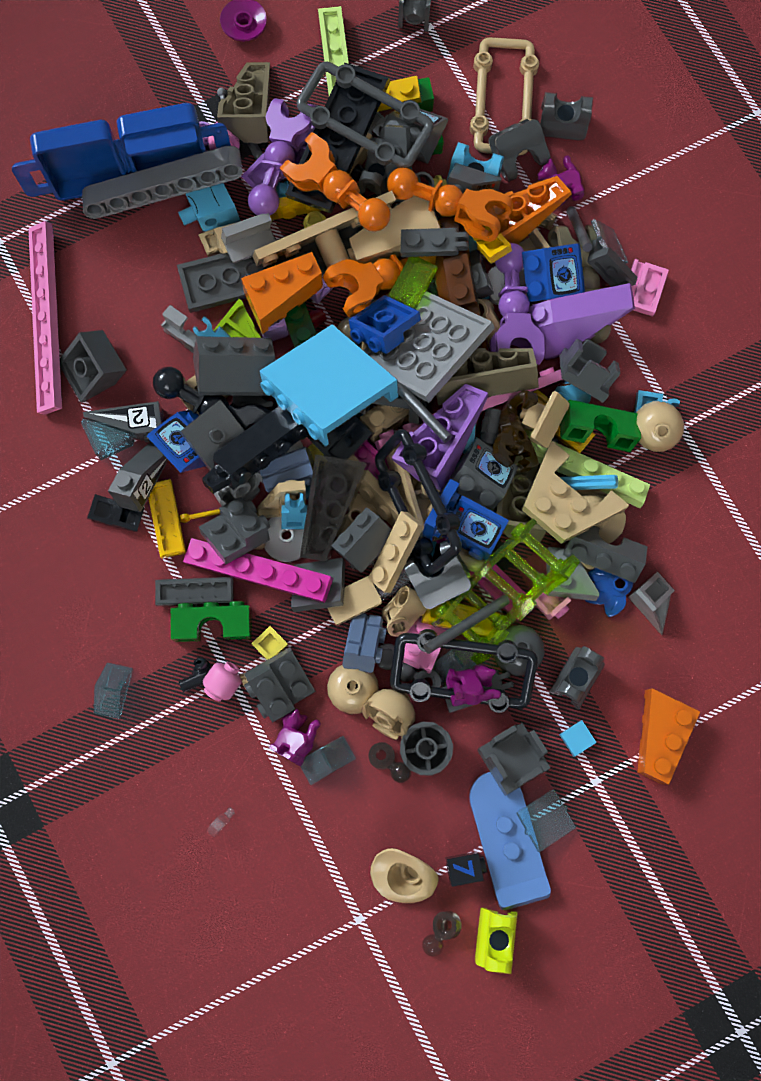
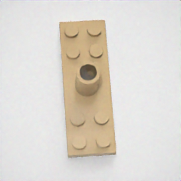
(323, 233)

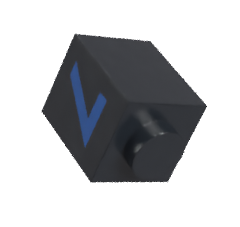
(465, 868)

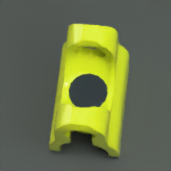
(496, 941)

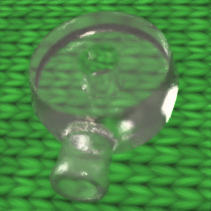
(220, 822)

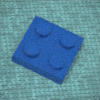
(449, 498)

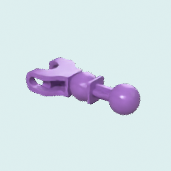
(287, 138)
(514, 305)

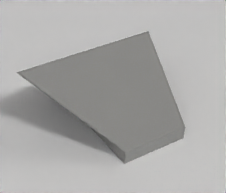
(653, 600)

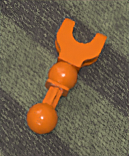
(337, 185)
(470, 208)
(365, 279)

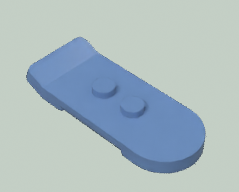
(509, 852)

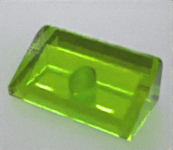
(413, 281)

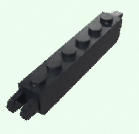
(254, 450)

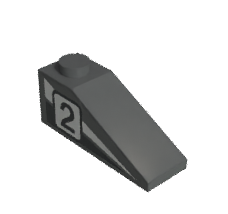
(133, 419)
(137, 478)

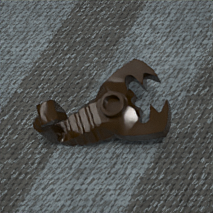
(511, 437)

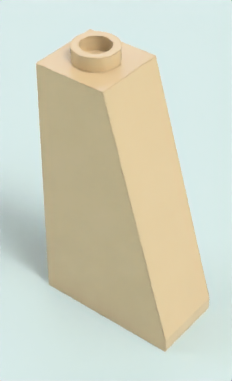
(409, 214)

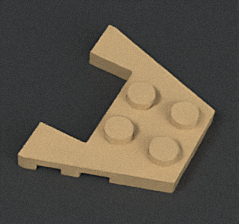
(559, 506)

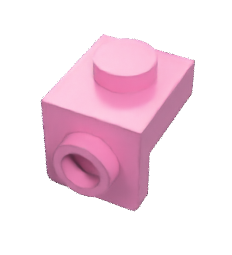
(552, 606)

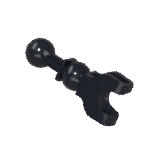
(170, 384)

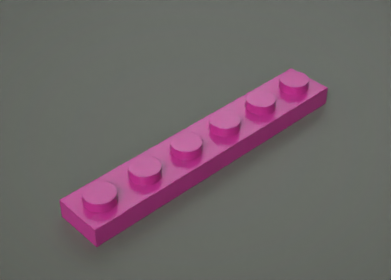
(261, 571)

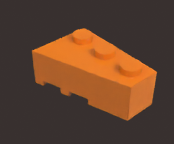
(281, 288)
(664, 735)

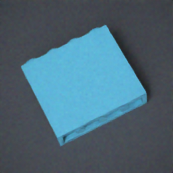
(326, 382)

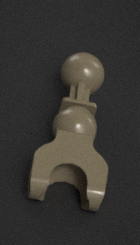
(561, 236)

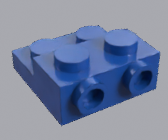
(383, 324)

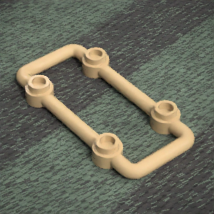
(483, 64)

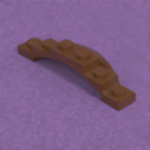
(455, 277)

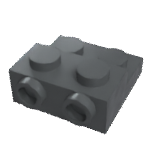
(236, 530)
(278, 685)

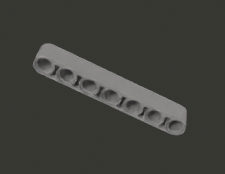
(162, 182)

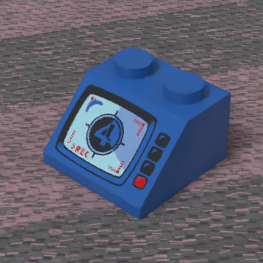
(553, 272)
(173, 445)
(478, 528)

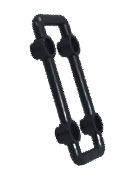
(389, 480)
(506, 652)

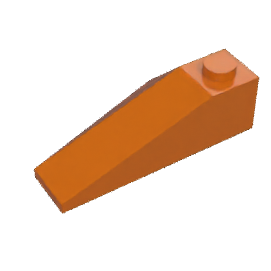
(532, 207)

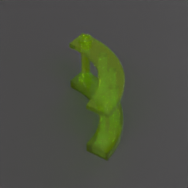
(522, 603)

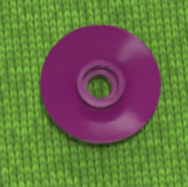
(242, 12)

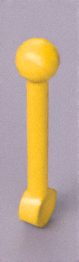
(186, 517)

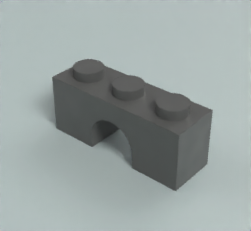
(622, 560)

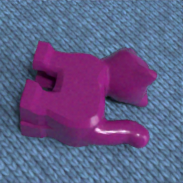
(570, 177)
(469, 685)
(295, 741)

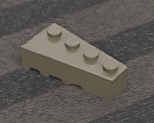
(494, 372)

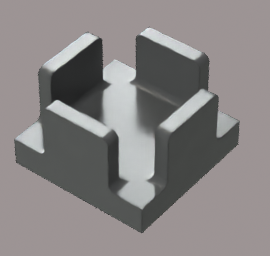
(582, 368)
(514, 757)

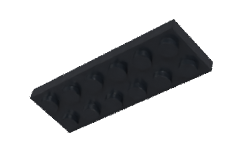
(353, 110)

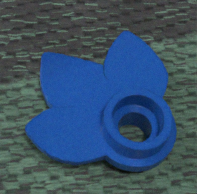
(609, 595)

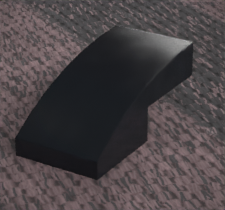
(109, 513)

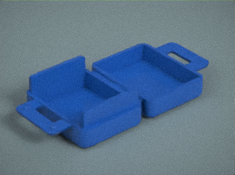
(89, 154)

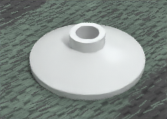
(283, 549)

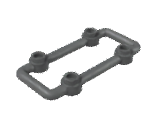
(346, 78)

